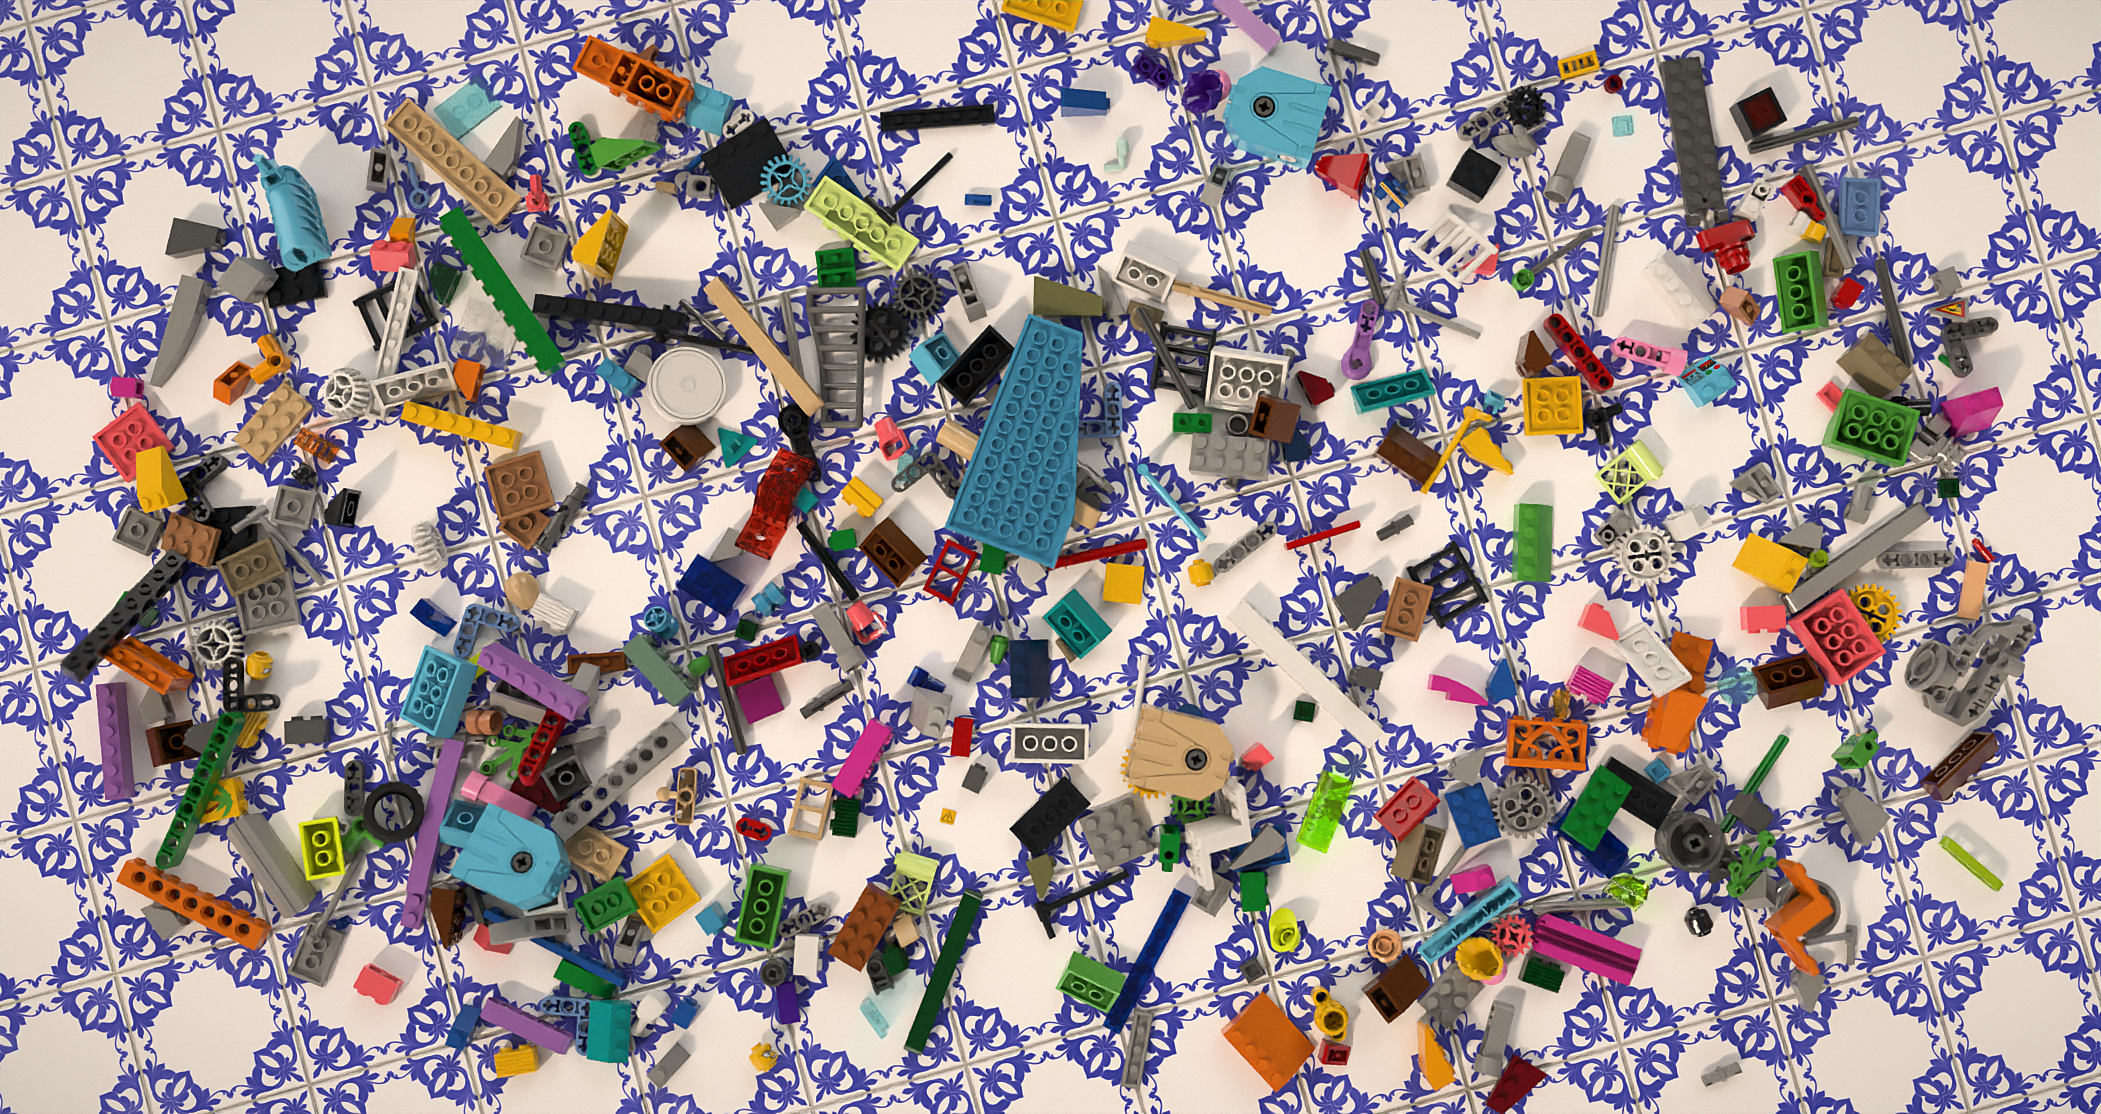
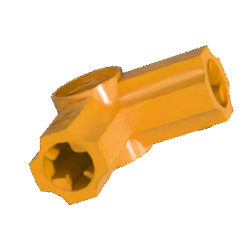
(269, 367)

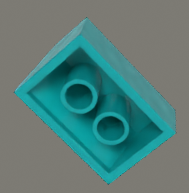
(1077, 623)
(609, 1031)

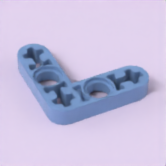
(1104, 424)
(482, 618)
(579, 1010)

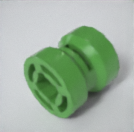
(1524, 276)

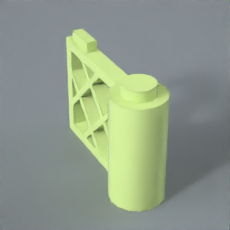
(1644, 464)
(916, 867)

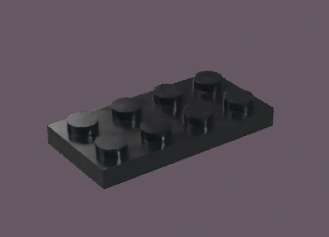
(1646, 799)
(1050, 816)

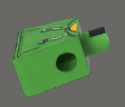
(1857, 750)

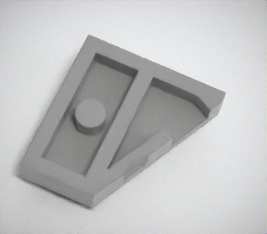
(1693, 782)

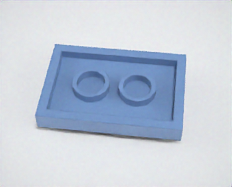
(1859, 206)

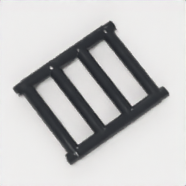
(377, 295)
(1158, 364)
(1472, 581)

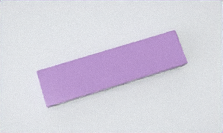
(1248, 23)

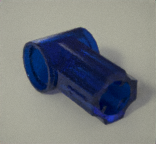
(923, 679)

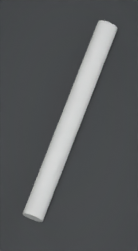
(1139, 691)

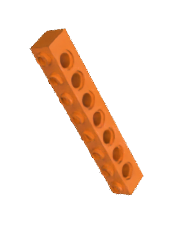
(131, 877)

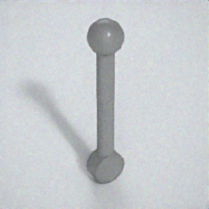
(391, 757)

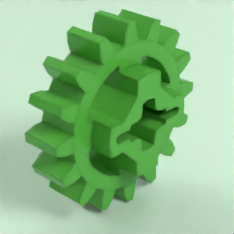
(1184, 812)

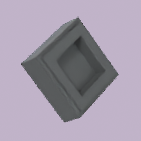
(1251, 970)

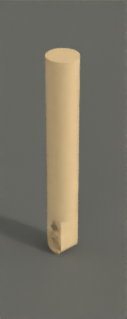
(964, 443)

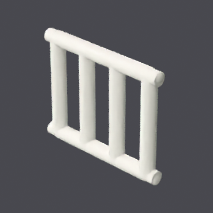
(1461, 226)

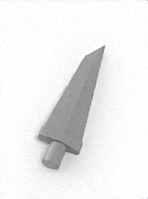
(1113, 306)

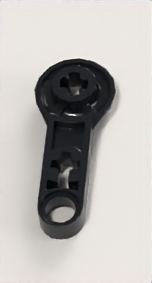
(798, 433)

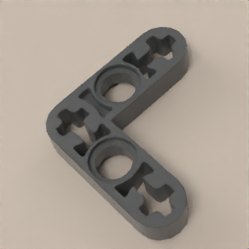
(1958, 340)
(931, 470)

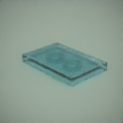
(468, 107)

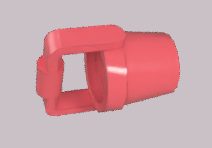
(888, 435)
(861, 617)

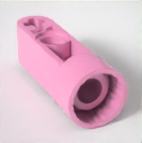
(1670, 360)
(480, 788)

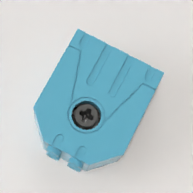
(1276, 115)
(513, 859)

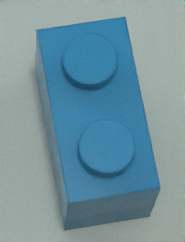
(618, 377)
(712, 919)

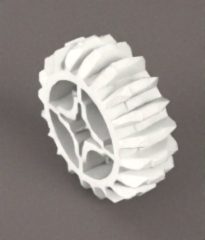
(340, 390)
(429, 546)
(217, 652)

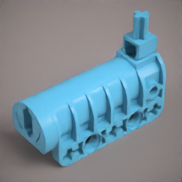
(294, 214)

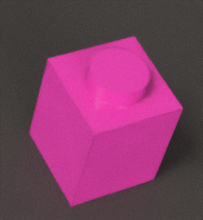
(127, 387)

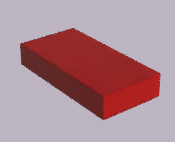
(961, 737)

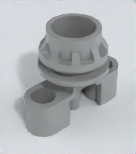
(1933, 443)

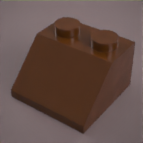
(1531, 355)
(167, 743)

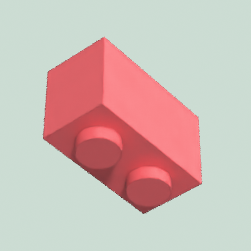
(391, 255)
(1763, 617)
(377, 984)

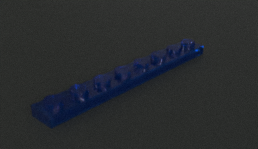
(1146, 960)

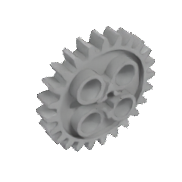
(1513, 792)

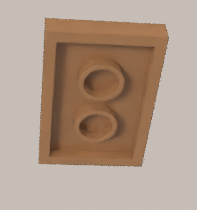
(191, 539)
(1406, 609)

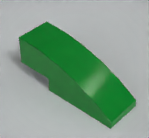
(583, 979)

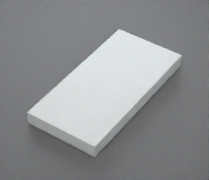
(1652, 660)

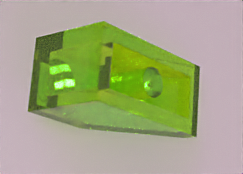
(1627, 891)

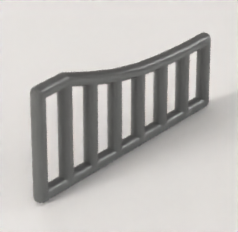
(816, 329)

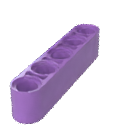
(527, 1025)

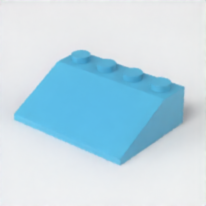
(438, 692)

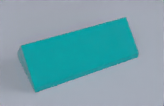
(1392, 391)

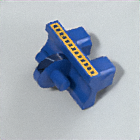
(1386, 188)

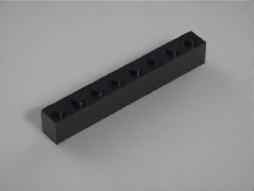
(611, 315)

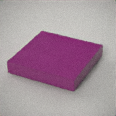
(759, 699)

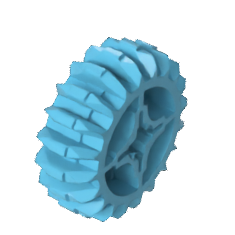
(794, 165)

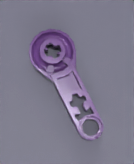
(1360, 346)

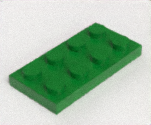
(1595, 807)

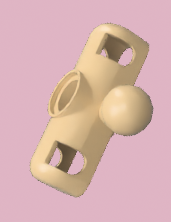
(687, 784)

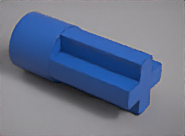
(978, 200)

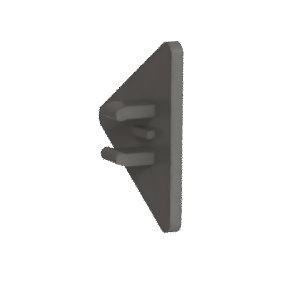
(1720, 870)

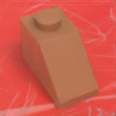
(1740, 305)

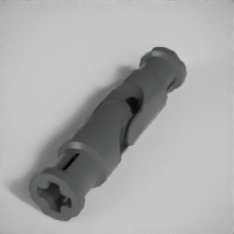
(558, 524)

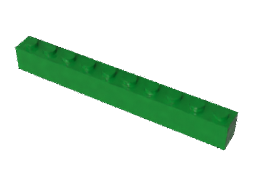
(502, 291)

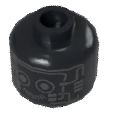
(1698, 922)

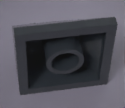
(343, 508)

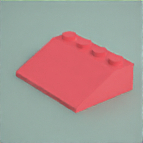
(1837, 637)

